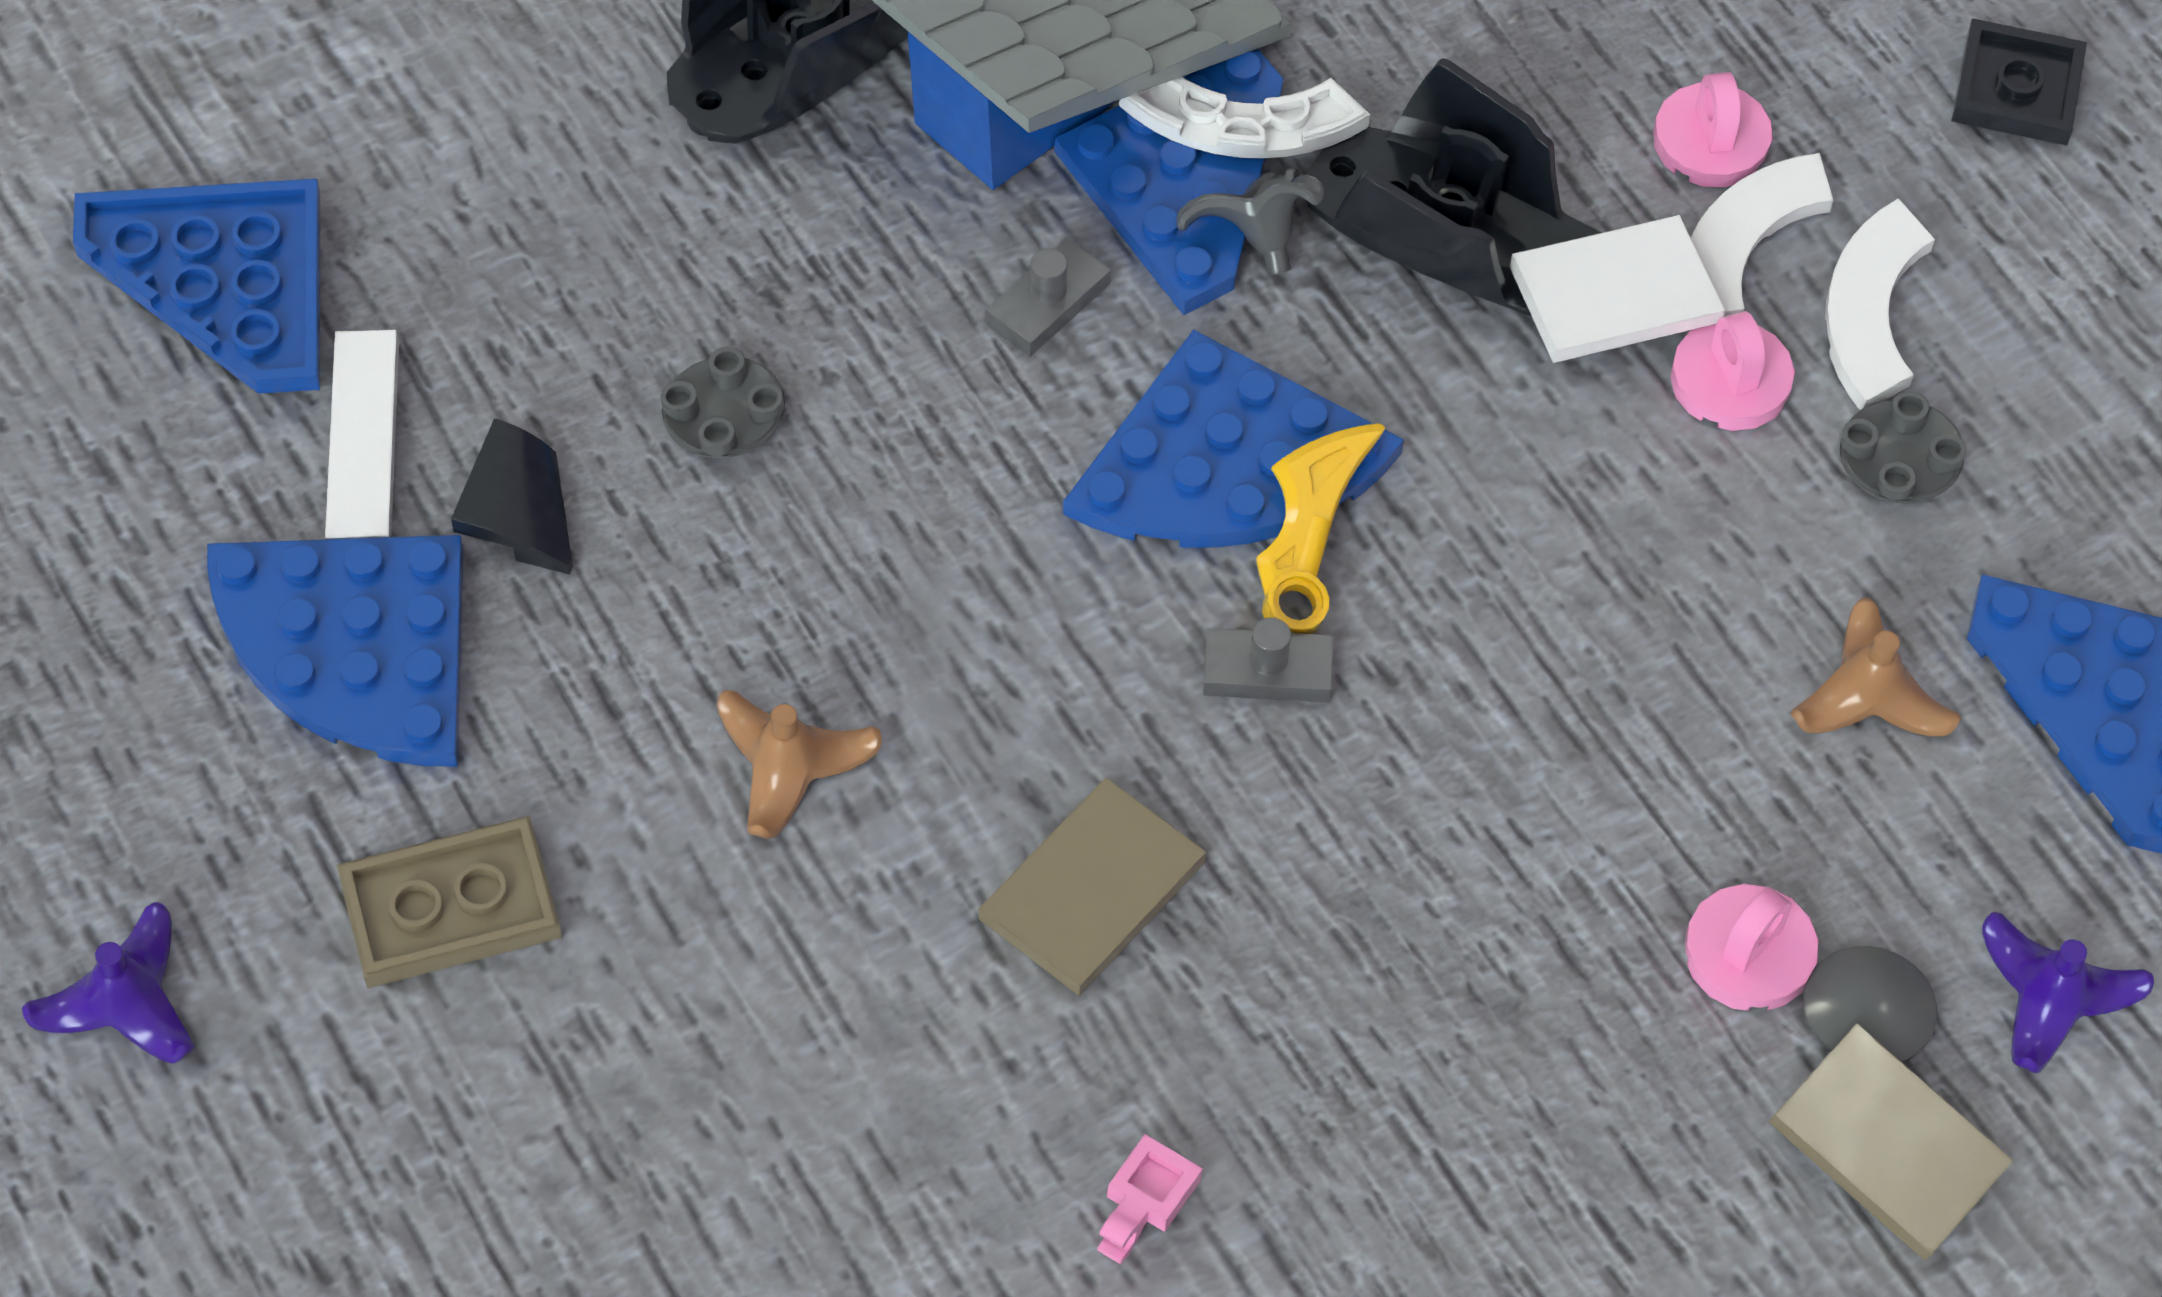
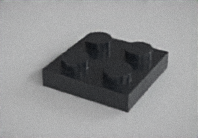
(2019, 82)

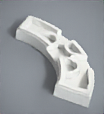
(1249, 130)
(1753, 211)
(1859, 304)

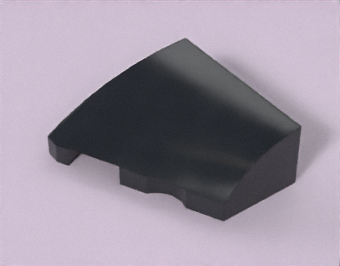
(516, 499)

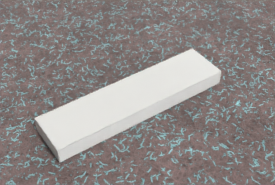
(362, 435)

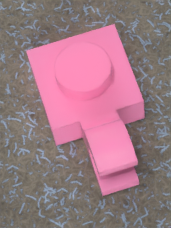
(1148, 1189)

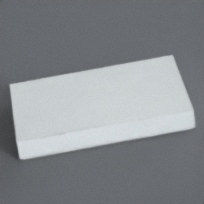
(1616, 288)

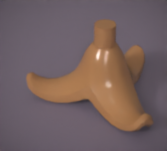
(1872, 683)
(788, 757)

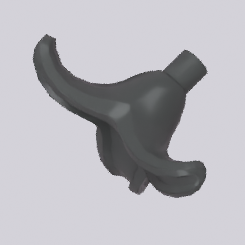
(1261, 213)

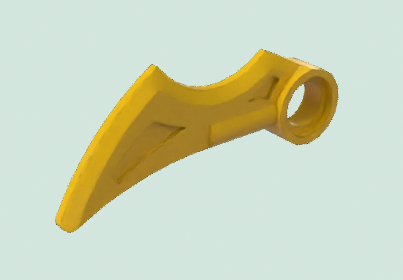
(1312, 488)

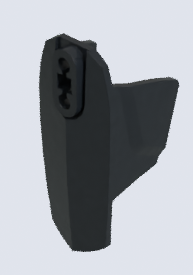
(771, 60)
(1450, 187)

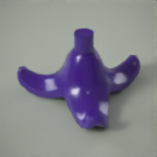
(2055, 989)
(122, 993)

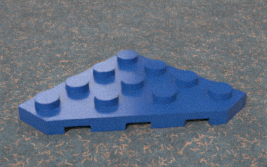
(1147, 178)
(220, 268)
(2091, 685)

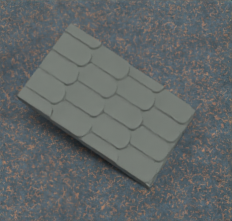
(1017, 73)

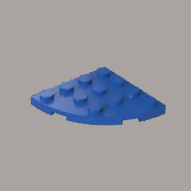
(1202, 452)
(351, 636)

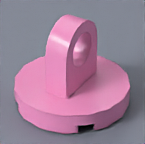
(1712, 132)
(1732, 373)
(1751, 947)

